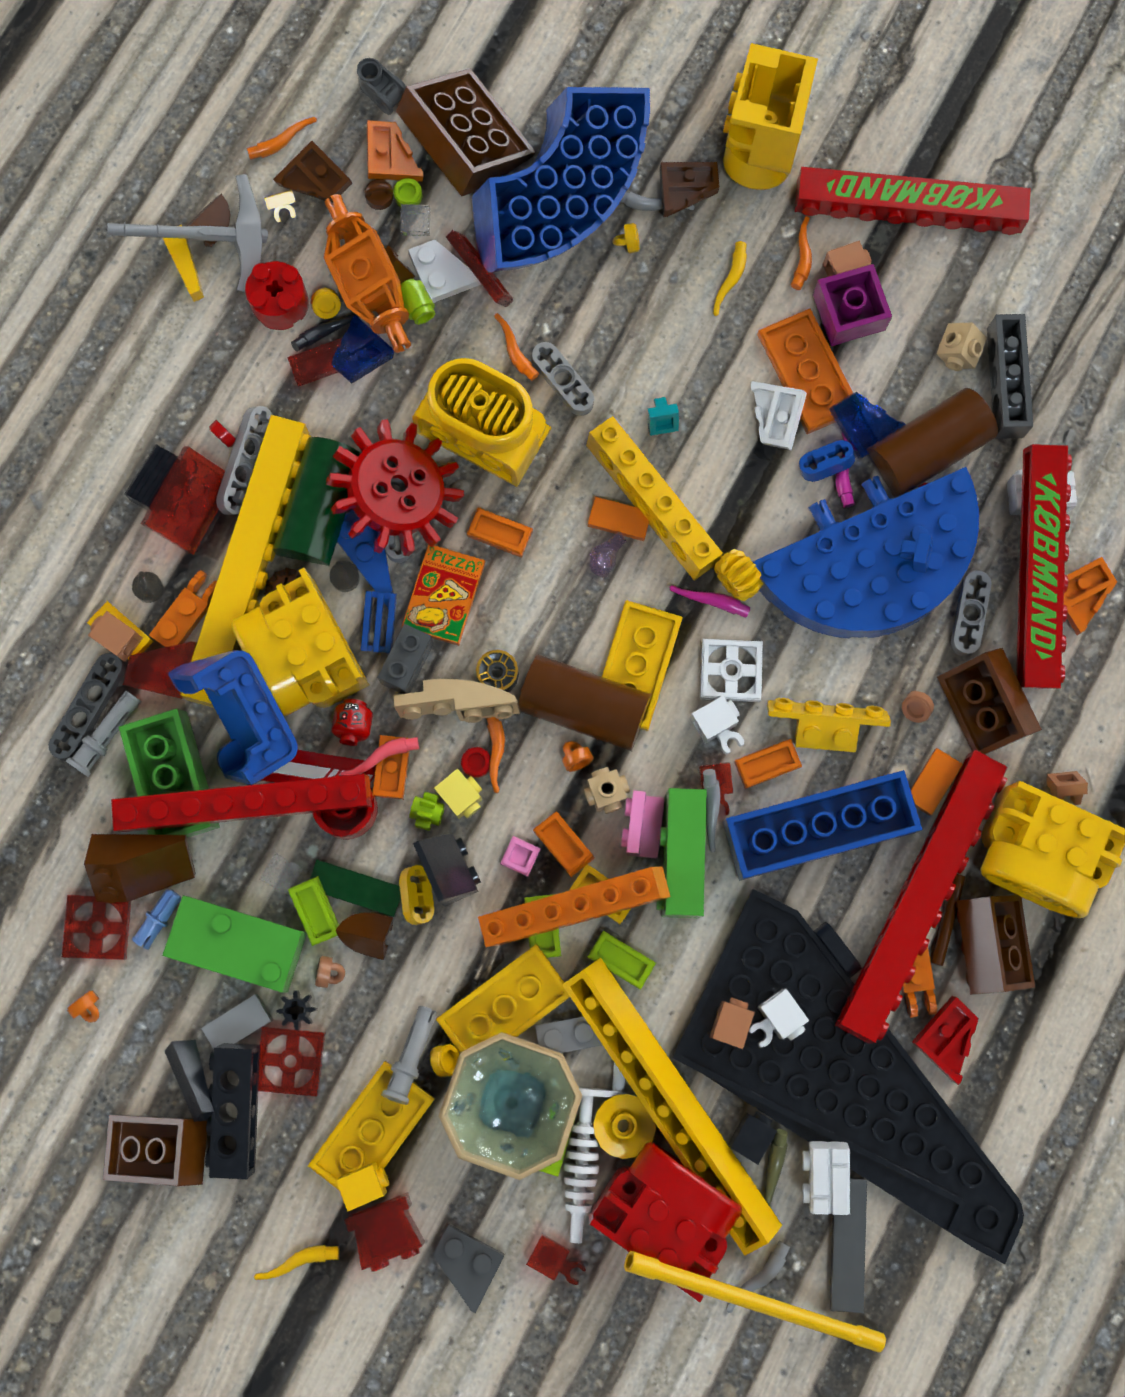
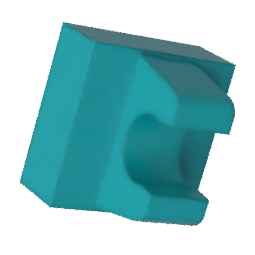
(663, 417)

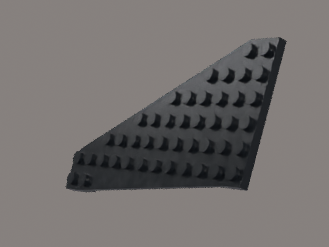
(841, 1087)

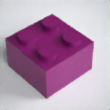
(852, 305)

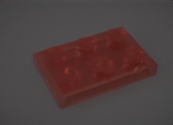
(186, 501)

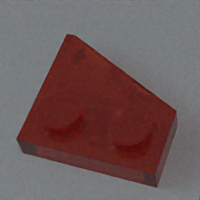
(151, 668)

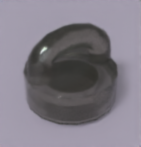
(344, 576)
(147, 587)

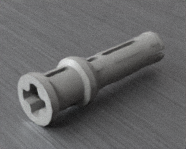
(96, 744)
(406, 1068)

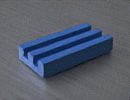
(378, 621)

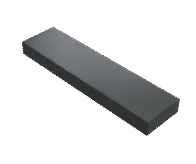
(849, 1252)

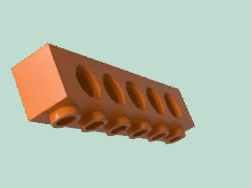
(574, 906)

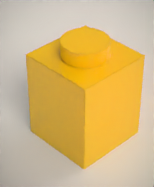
(363, 1186)

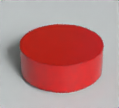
(222, 433)
(476, 762)

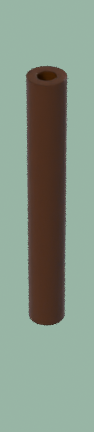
(947, 922)

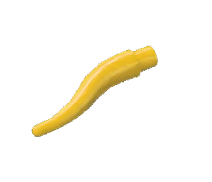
(738, 265)
(308, 1255)

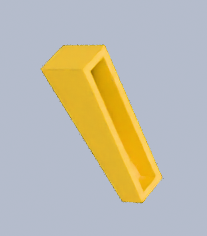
(183, 259)

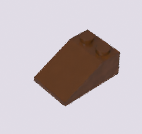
(136, 865)
(155, 1150)

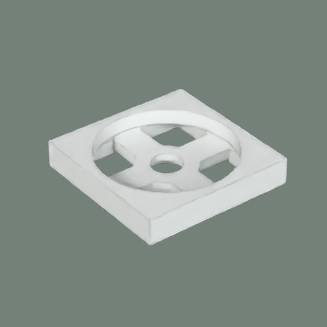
(754, 648)

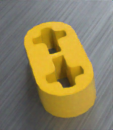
(416, 895)

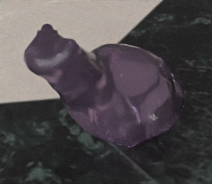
(604, 555)

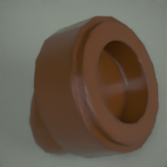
(379, 194)

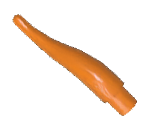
(274, 145)
(805, 262)
(521, 363)
(498, 743)

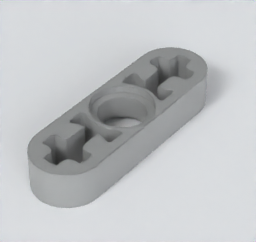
(544, 367)
(967, 591)

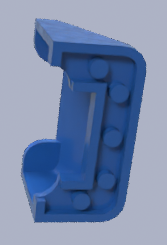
(248, 711)

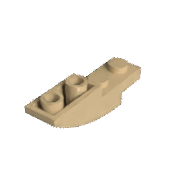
(468, 698)

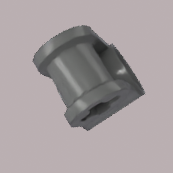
(383, 89)

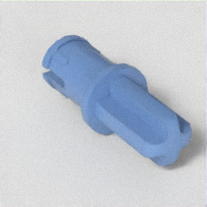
(157, 919)

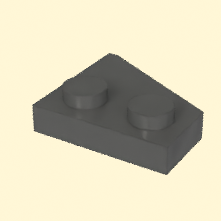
(467, 1264)

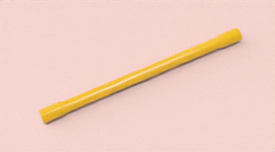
(654, 1269)

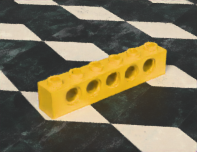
(654, 498)

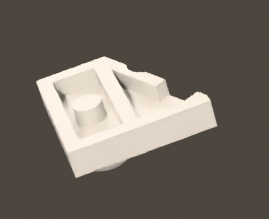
(778, 413)

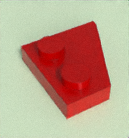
(948, 1038)

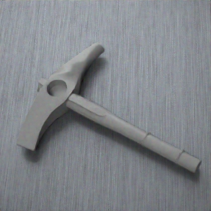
(245, 234)

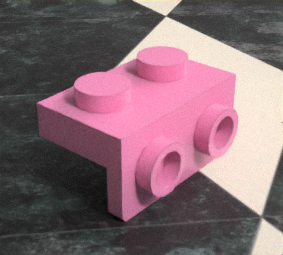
(644, 828)

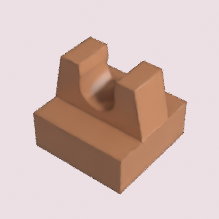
(1067, 784)

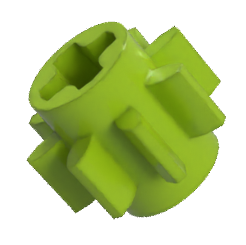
(427, 811)

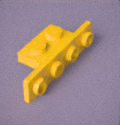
(827, 725)

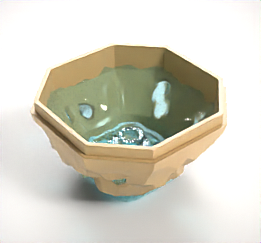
(504, 1138)

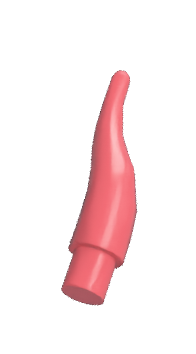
(390, 748)

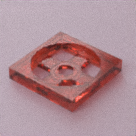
(72, 926)
(317, 1040)

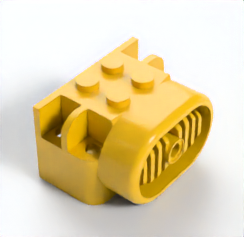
(767, 116)
(482, 418)
(299, 647)
(1049, 850)

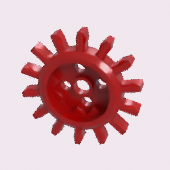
(387, 510)

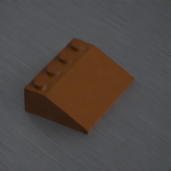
(463, 129)

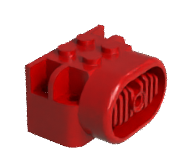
(666, 1213)

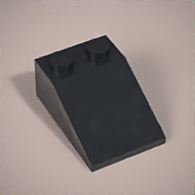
(446, 868)

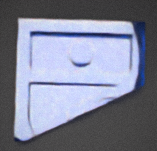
(360, 351)
(863, 422)

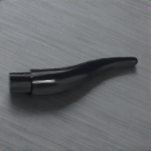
(320, 331)

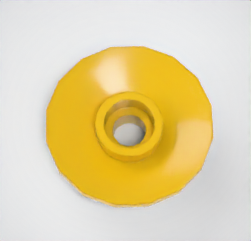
(639, 1131)

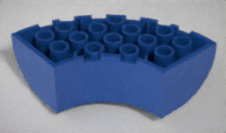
(573, 184)

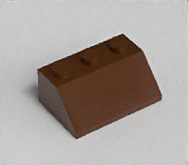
(989, 702)
(995, 944)

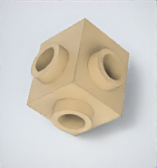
(961, 346)
(602, 801)

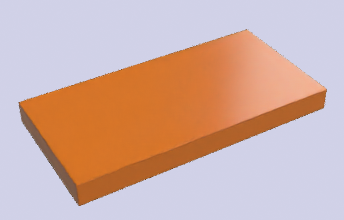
(806, 363)

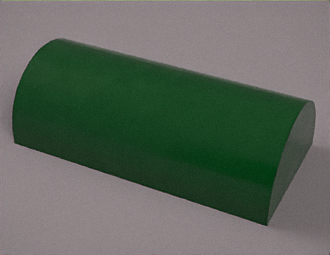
(308, 524)

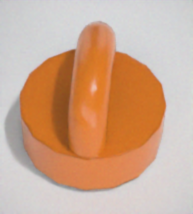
(576, 759)
(85, 1002)

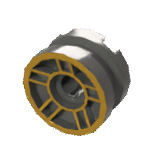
(499, 660)

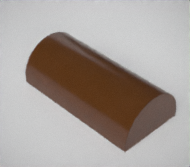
(934, 441)
(583, 702)

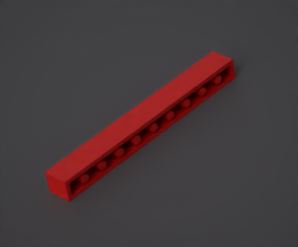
(921, 898)

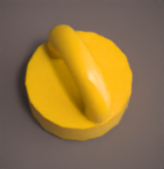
(630, 238)
(325, 303)
(444, 1059)

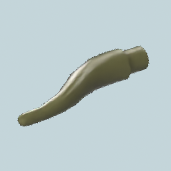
(775, 1163)

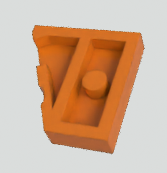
(389, 154)
(1087, 593)

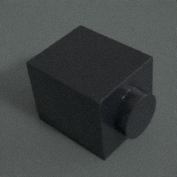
(752, 1136)

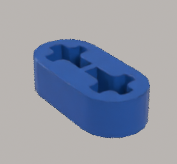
(827, 460)

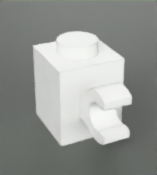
(716, 721)
(782, 1016)

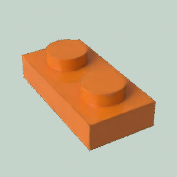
(391, 773)

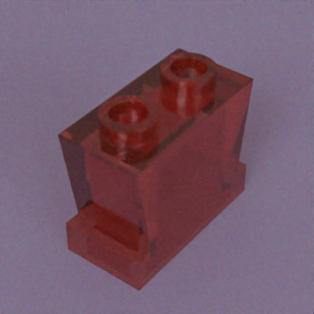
(385, 1232)

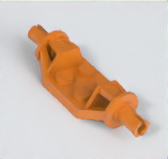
(365, 273)

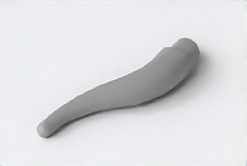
(643, 203)
(712, 805)
(769, 1272)

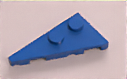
(361, 552)

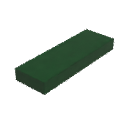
(358, 888)

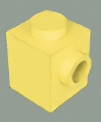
(460, 794)

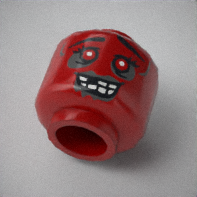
(352, 722)

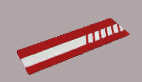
(316, 765)

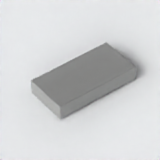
(237, 1022)

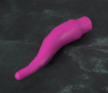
(843, 486)
(717, 600)

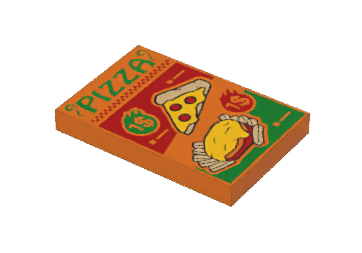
(444, 594)

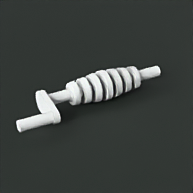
(581, 1168)

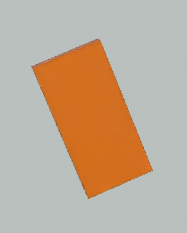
(618, 517)
(499, 532)
(767, 764)
(934, 781)
(563, 844)

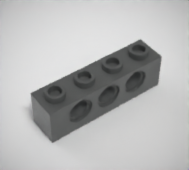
(1010, 375)

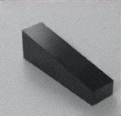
(190, 1077)

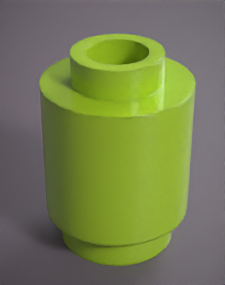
(417, 301)

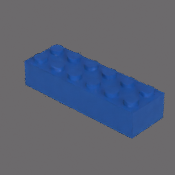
(821, 825)

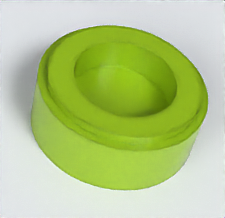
(407, 192)

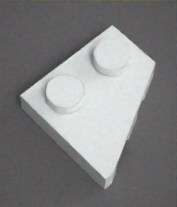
(441, 271)

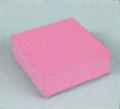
(520, 856)

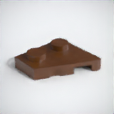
(313, 174)
(687, 184)

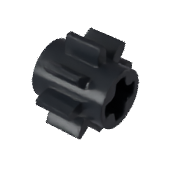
(292, 1003)

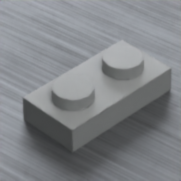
(567, 1035)

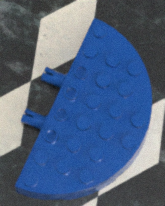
(852, 571)

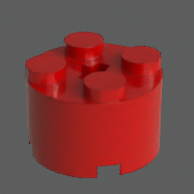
(277, 295)
(349, 824)

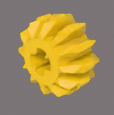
(738, 574)

